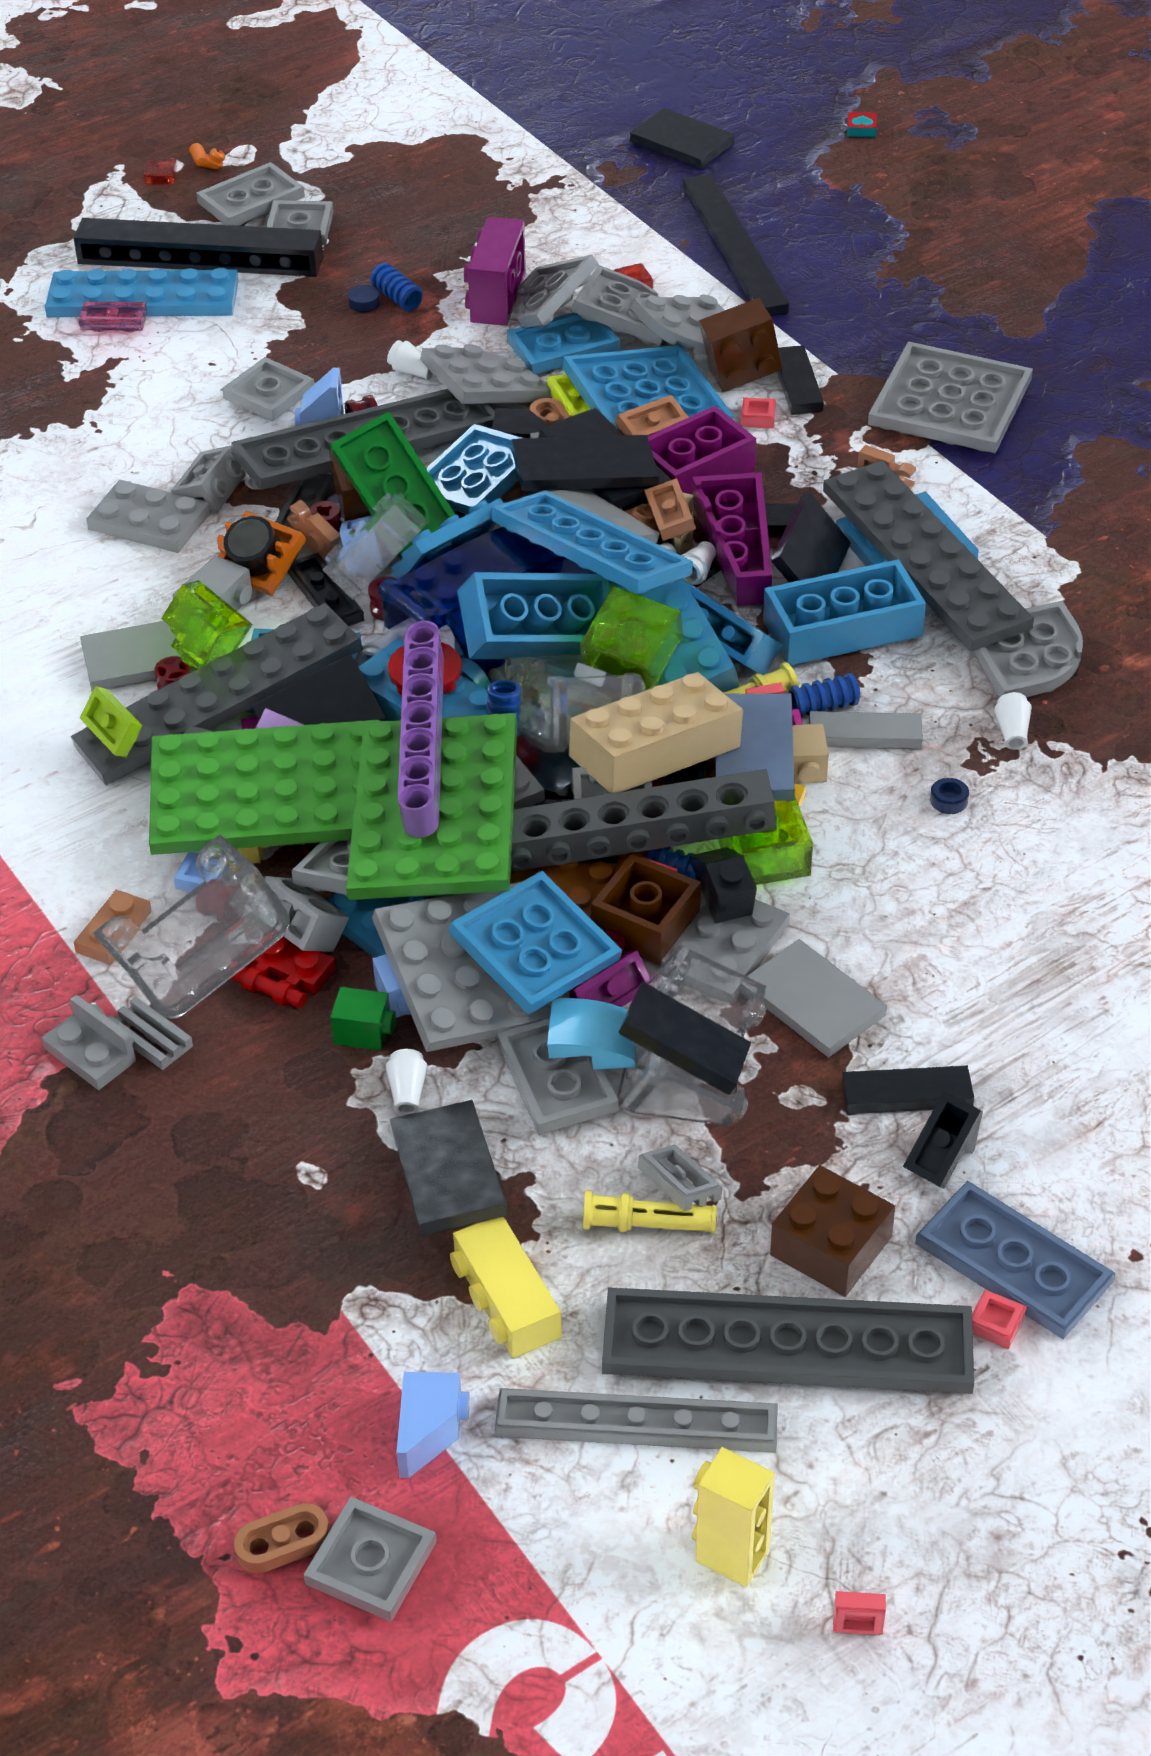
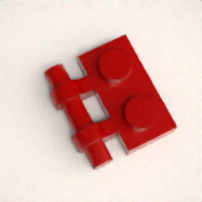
(293, 969)

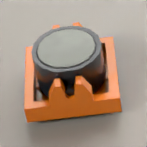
(262, 548)

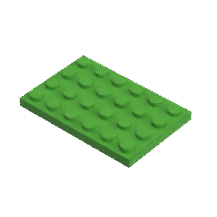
(254, 786)
(475, 815)

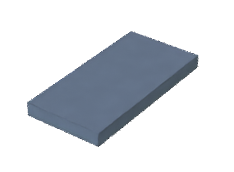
(764, 742)
(1015, 1258)

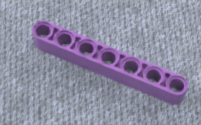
(421, 730)

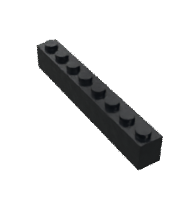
(198, 246)

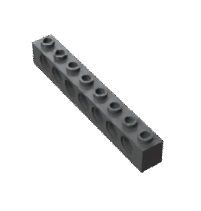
(642, 820)

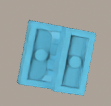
(592, 1030)

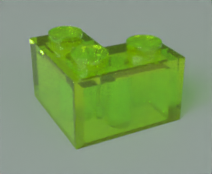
(203, 625)

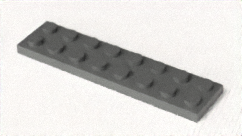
(304, 449)
(938, 563)
(226, 687)
(789, 1340)

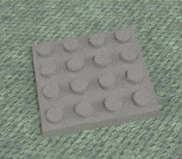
(950, 397)
(441, 983)

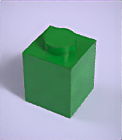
(362, 1018)

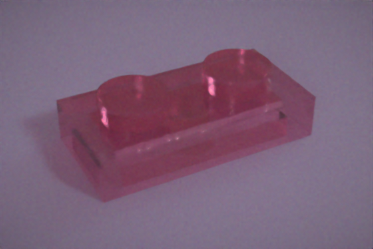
(113, 316)

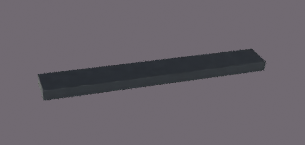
(734, 243)

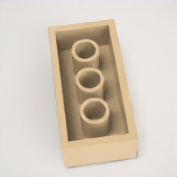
(655, 733)

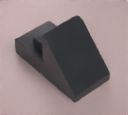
(944, 1138)

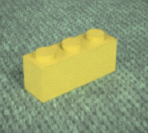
(506, 1286)
(733, 1515)

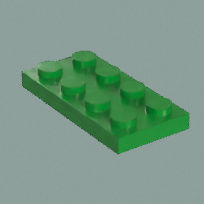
(383, 462)

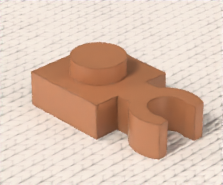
(871, 455)
(318, 532)

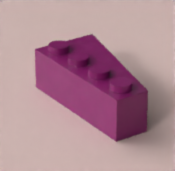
(736, 525)

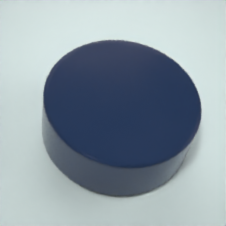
(363, 298)
(949, 795)

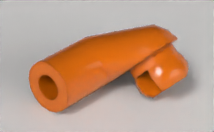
(211, 161)

